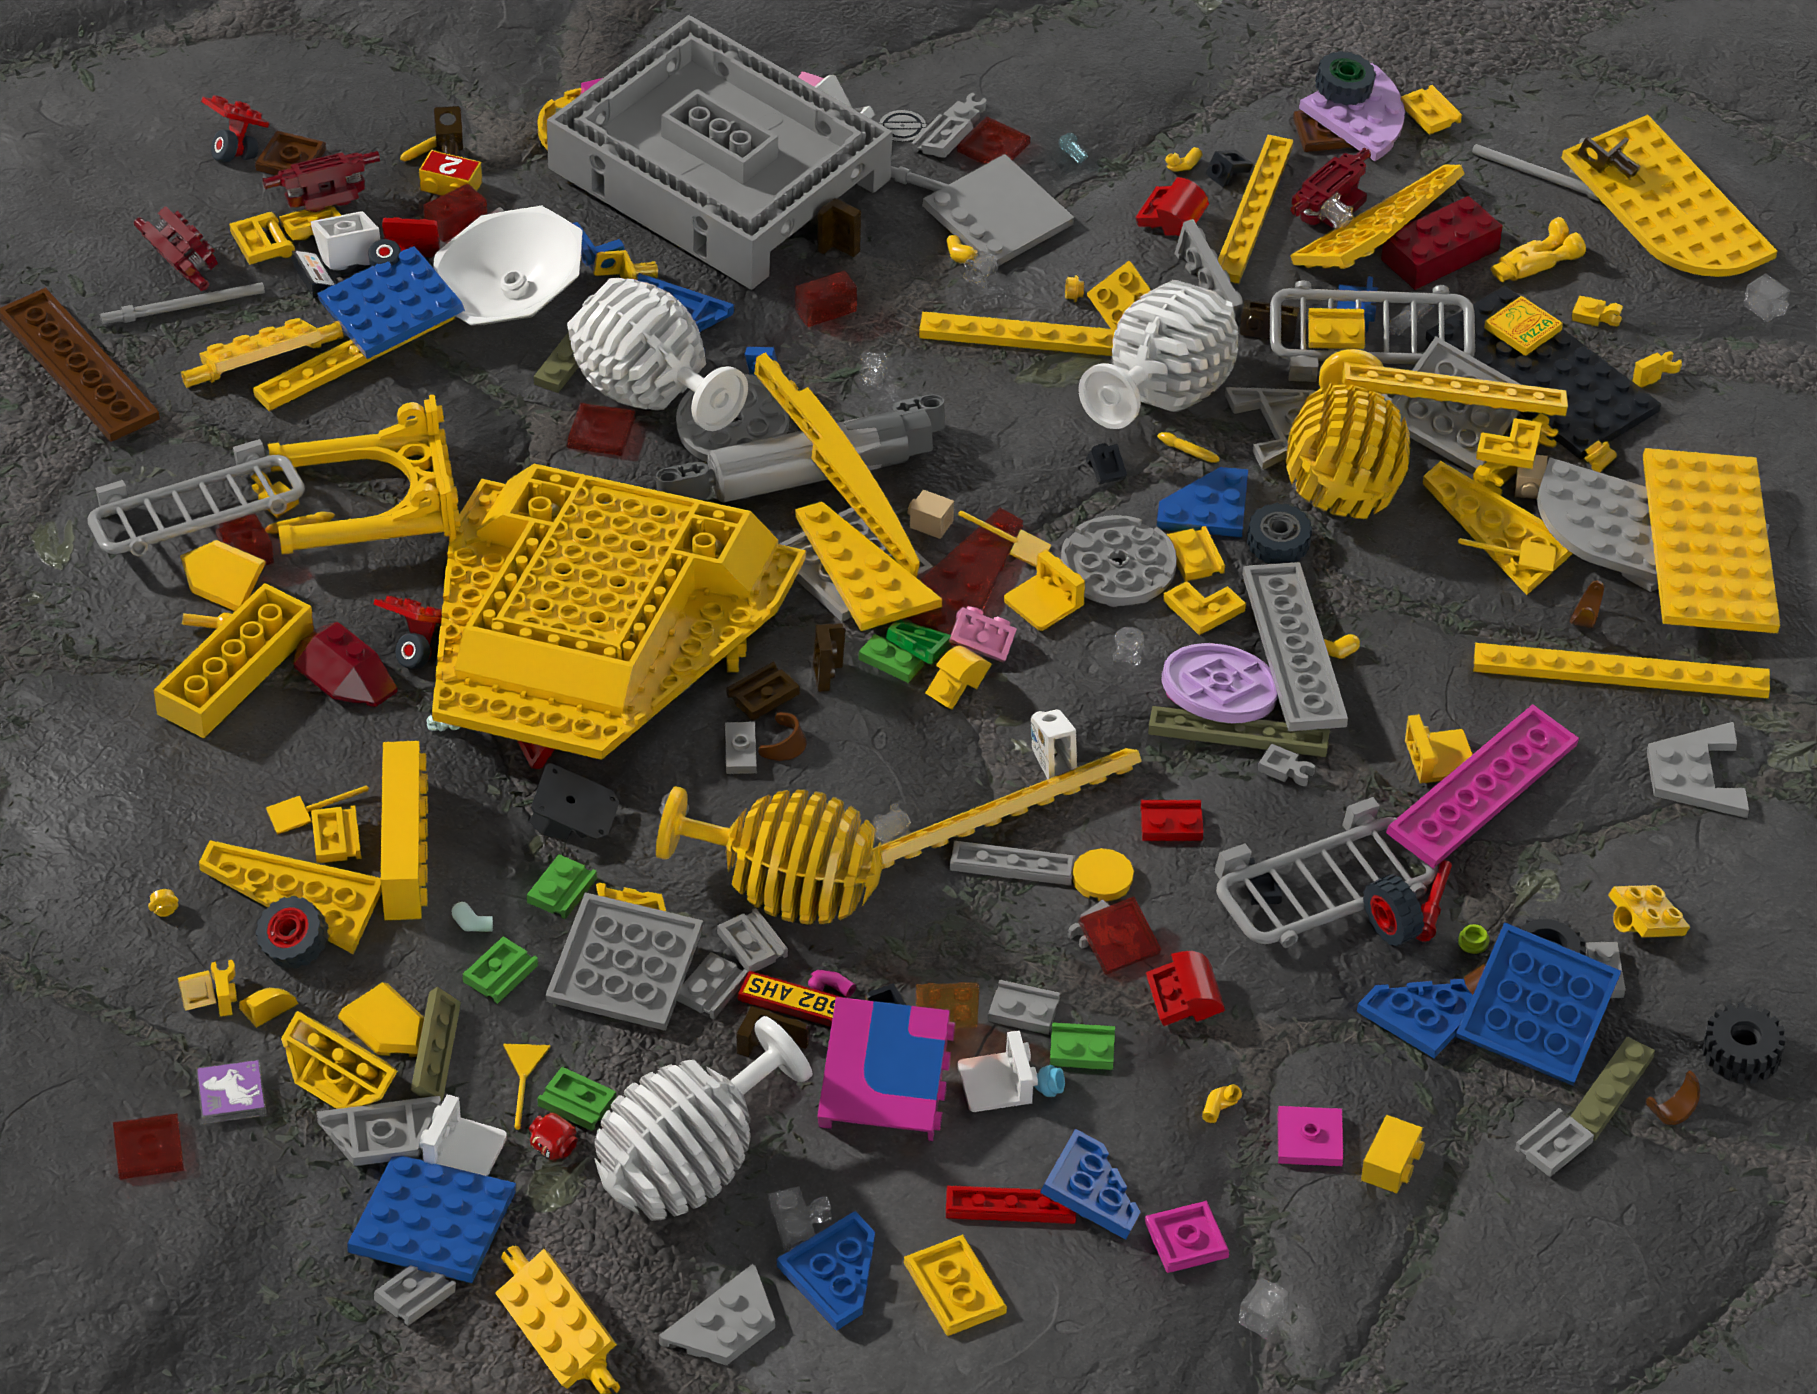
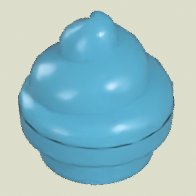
(1050, 1081)

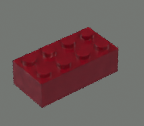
(1442, 242)

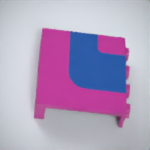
(886, 1065)

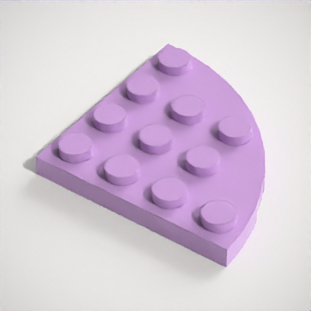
(1365, 125)

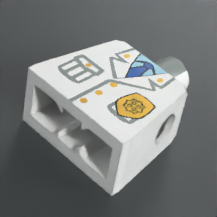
(1053, 734)

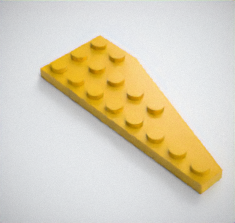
(1378, 223)

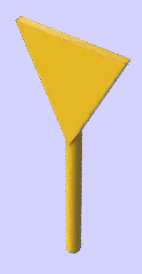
(525, 1059)

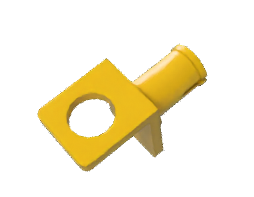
(623, 266)

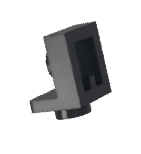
(1226, 164)
(1106, 463)

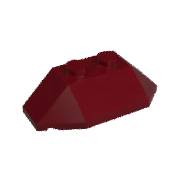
(344, 666)

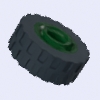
(1345, 78)

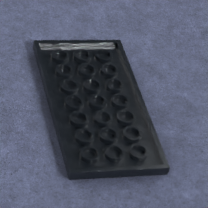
(1598, 395)

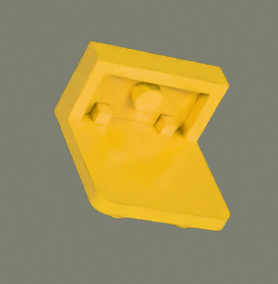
(1049, 594)

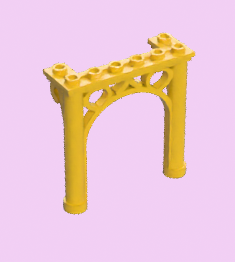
(431, 496)

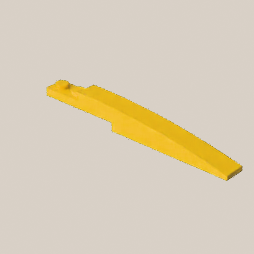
(839, 461)

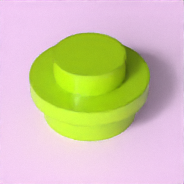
(1473, 939)

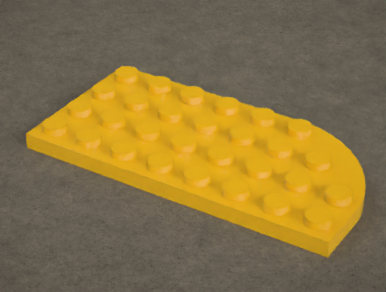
(1672, 204)

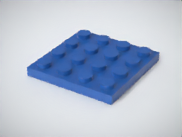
(390, 302)
(1538, 1003)
(432, 1218)

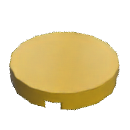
(1103, 874)

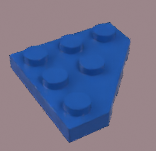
(1210, 501)
(1419, 1013)
(1091, 1186)
(833, 1269)

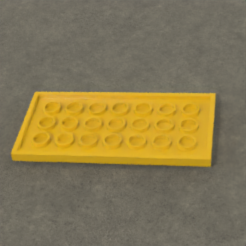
(1710, 541)

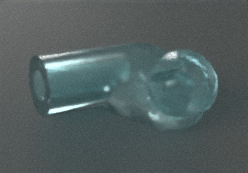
(1069, 145)

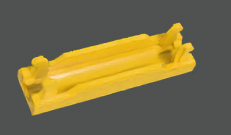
(1496, 474)

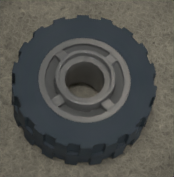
(1279, 534)

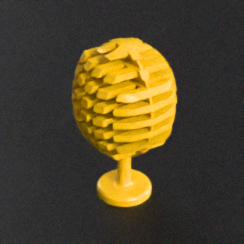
(1347, 443)
(788, 852)

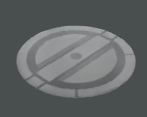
(904, 124)

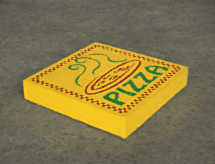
(1523, 325)

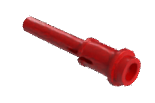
(1431, 908)

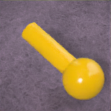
(204, 621)

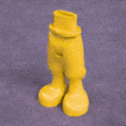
(1540, 255)

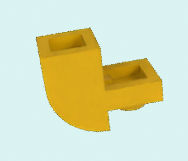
(957, 670)

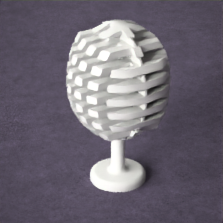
(647, 350)
(1165, 353)
(686, 1129)

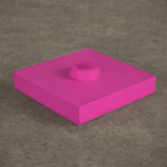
(1310, 1136)
(1187, 1236)

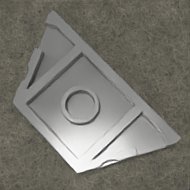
(379, 1130)
(725, 1321)

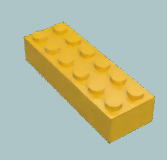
(233, 660)
(404, 830)

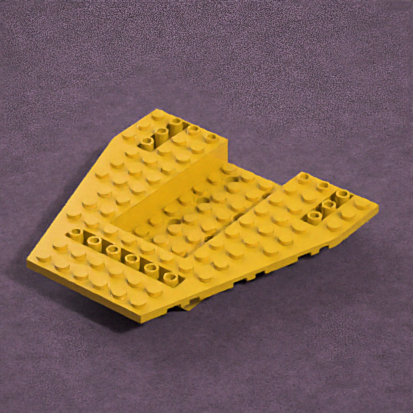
(555, 673)

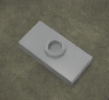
(740, 747)

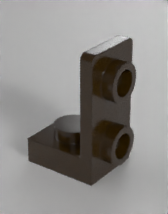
(747, 1038)

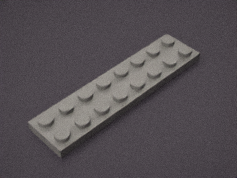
(1294, 647)

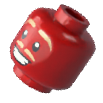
(553, 1136)

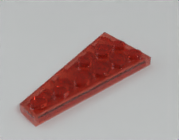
(968, 572)

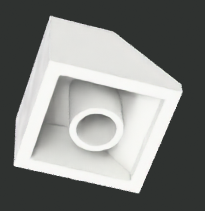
(345, 239)

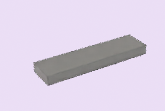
(1012, 863)

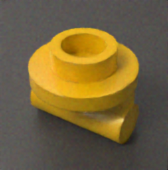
(1600, 456)

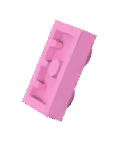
(982, 633)

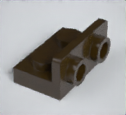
(1256, 320)
(828, 653)

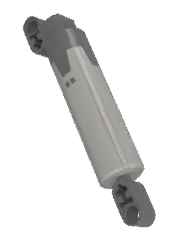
(786, 459)

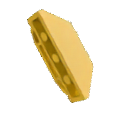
(334, 1065)

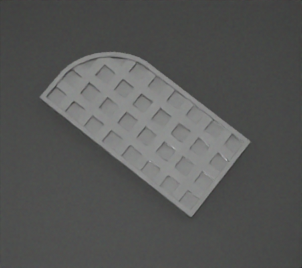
(1599, 518)

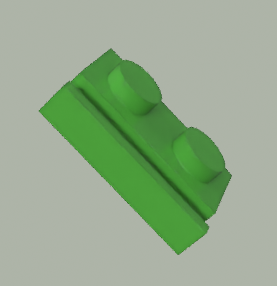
(561, 886)
(500, 969)
(1082, 1046)
(577, 1098)

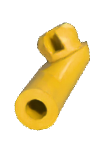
(1186, 163)
(959, 252)
(1343, 647)
(1220, 1099)

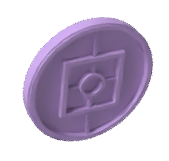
(1220, 683)

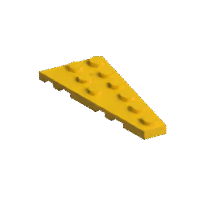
(1493, 522)
(865, 576)
(339, 894)

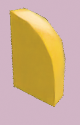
(266, 1005)

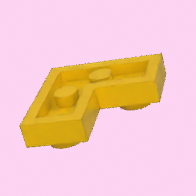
(1514, 450)
(1200, 612)

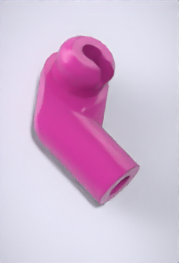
(833, 979)

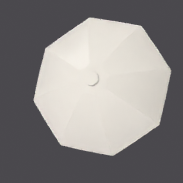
(510, 264)

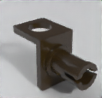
(448, 137)
(1613, 157)

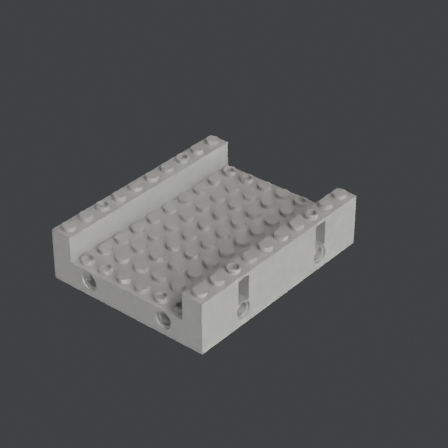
(715, 147)

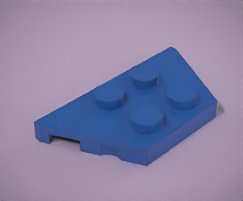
(703, 308)

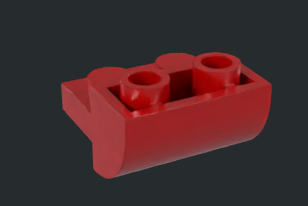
(1173, 206)
(1185, 988)

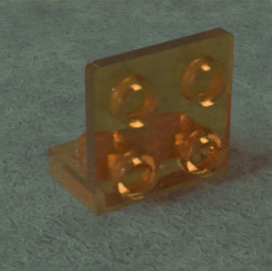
(958, 998)

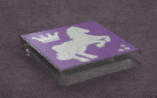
(231, 1091)

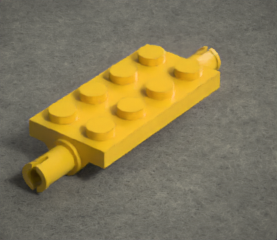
(263, 345)
(557, 1320)

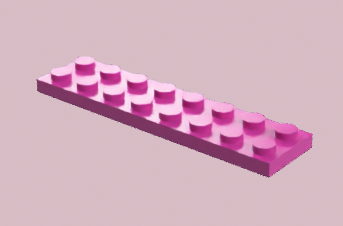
(1482, 786)

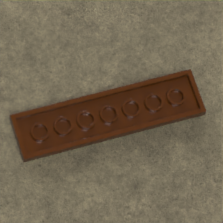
(78, 364)

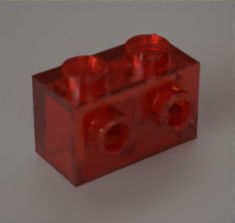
(455, 211)
(826, 298)
(248, 536)

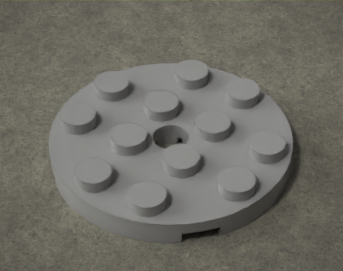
(759, 419)
(1145, 553)

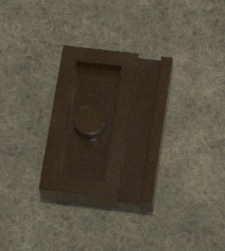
(763, 691)

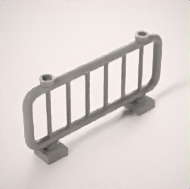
(1304, 362)
(249, 459)
(1358, 822)

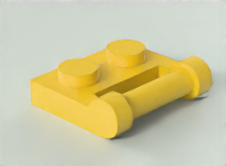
(254, 242)

